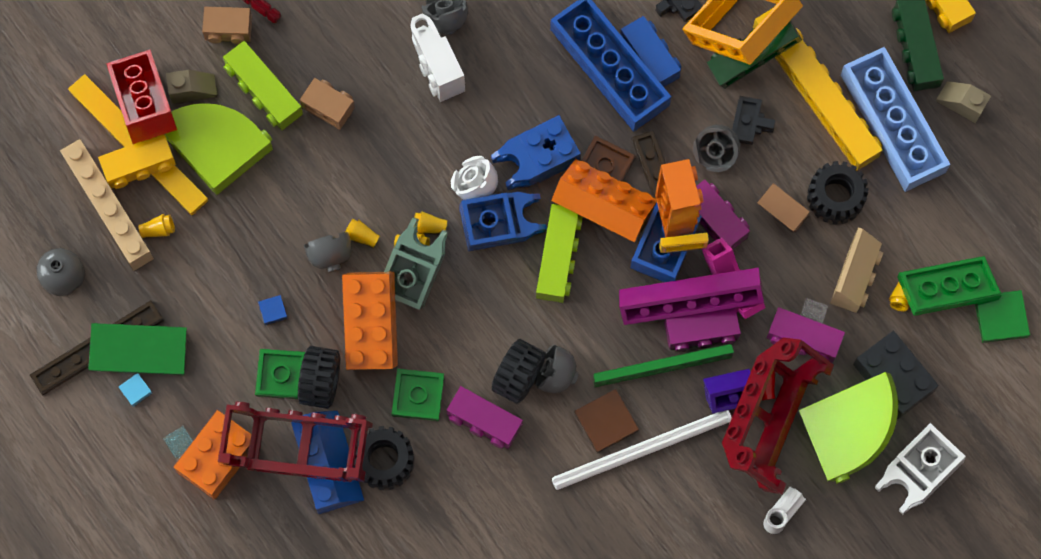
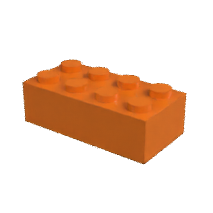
(678, 198)
(604, 200)
(370, 320)

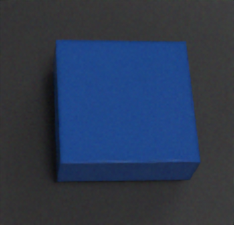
(272, 310)

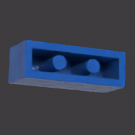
(651, 50)

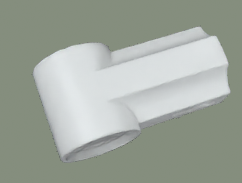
(784, 510)

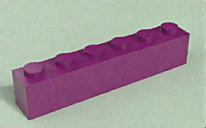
(691, 296)

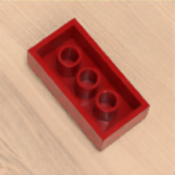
(141, 97)

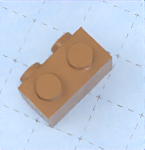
(227, 24)
(327, 103)

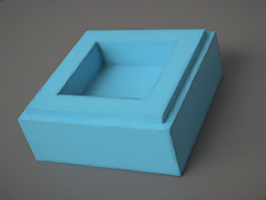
(135, 389)

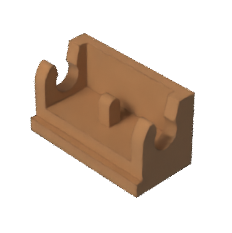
(784, 208)

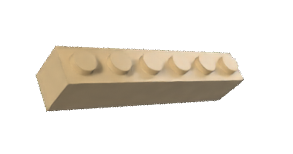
(106, 204)

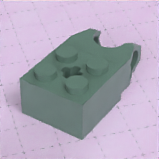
(420, 261)

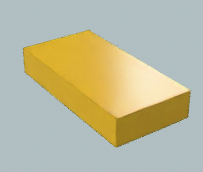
(683, 243)

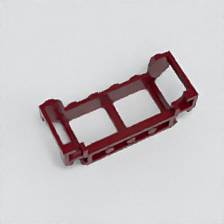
(762, 461)
(301, 468)

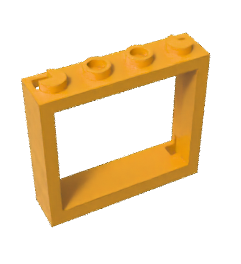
(700, 26)

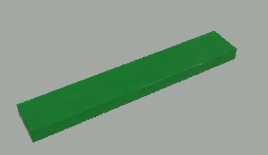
(662, 365)

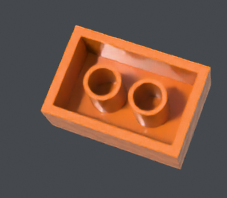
(200, 460)

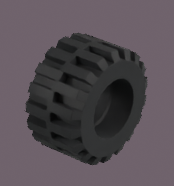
(840, 175)
(518, 371)
(319, 377)
(396, 474)

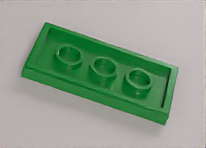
(949, 285)
(137, 349)

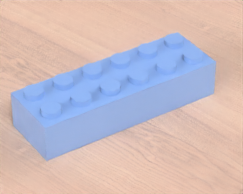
(895, 119)

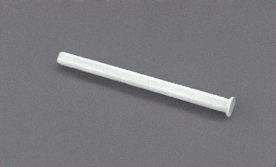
(641, 449)

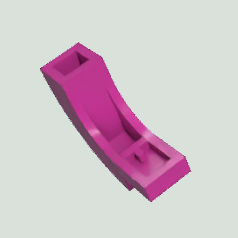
(720, 260)

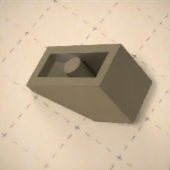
(190, 86)
(964, 99)

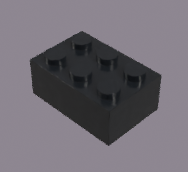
(909, 375)

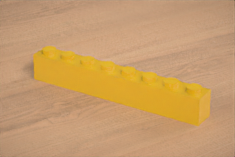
(828, 103)

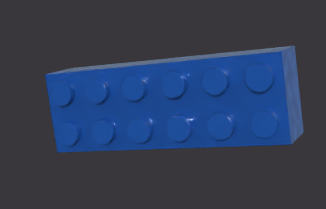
(610, 63)

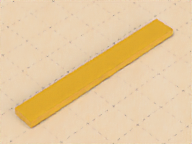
(112, 120)

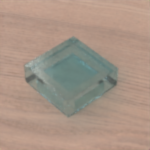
(178, 442)

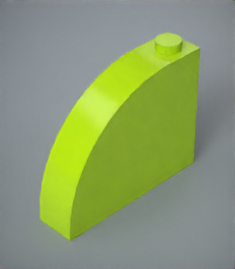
(217, 142)
(852, 426)

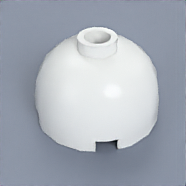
(475, 179)

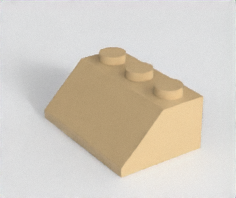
(857, 272)

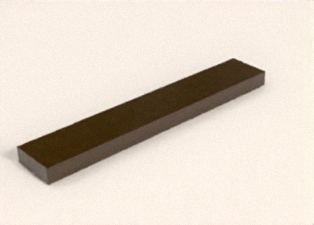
(77, 358)

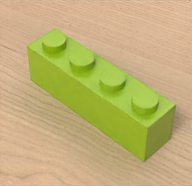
(262, 85)
(557, 254)

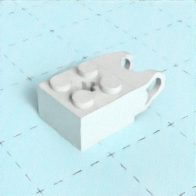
(437, 60)
(918, 475)

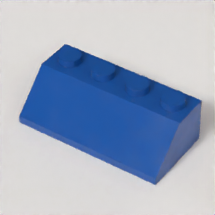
(329, 450)

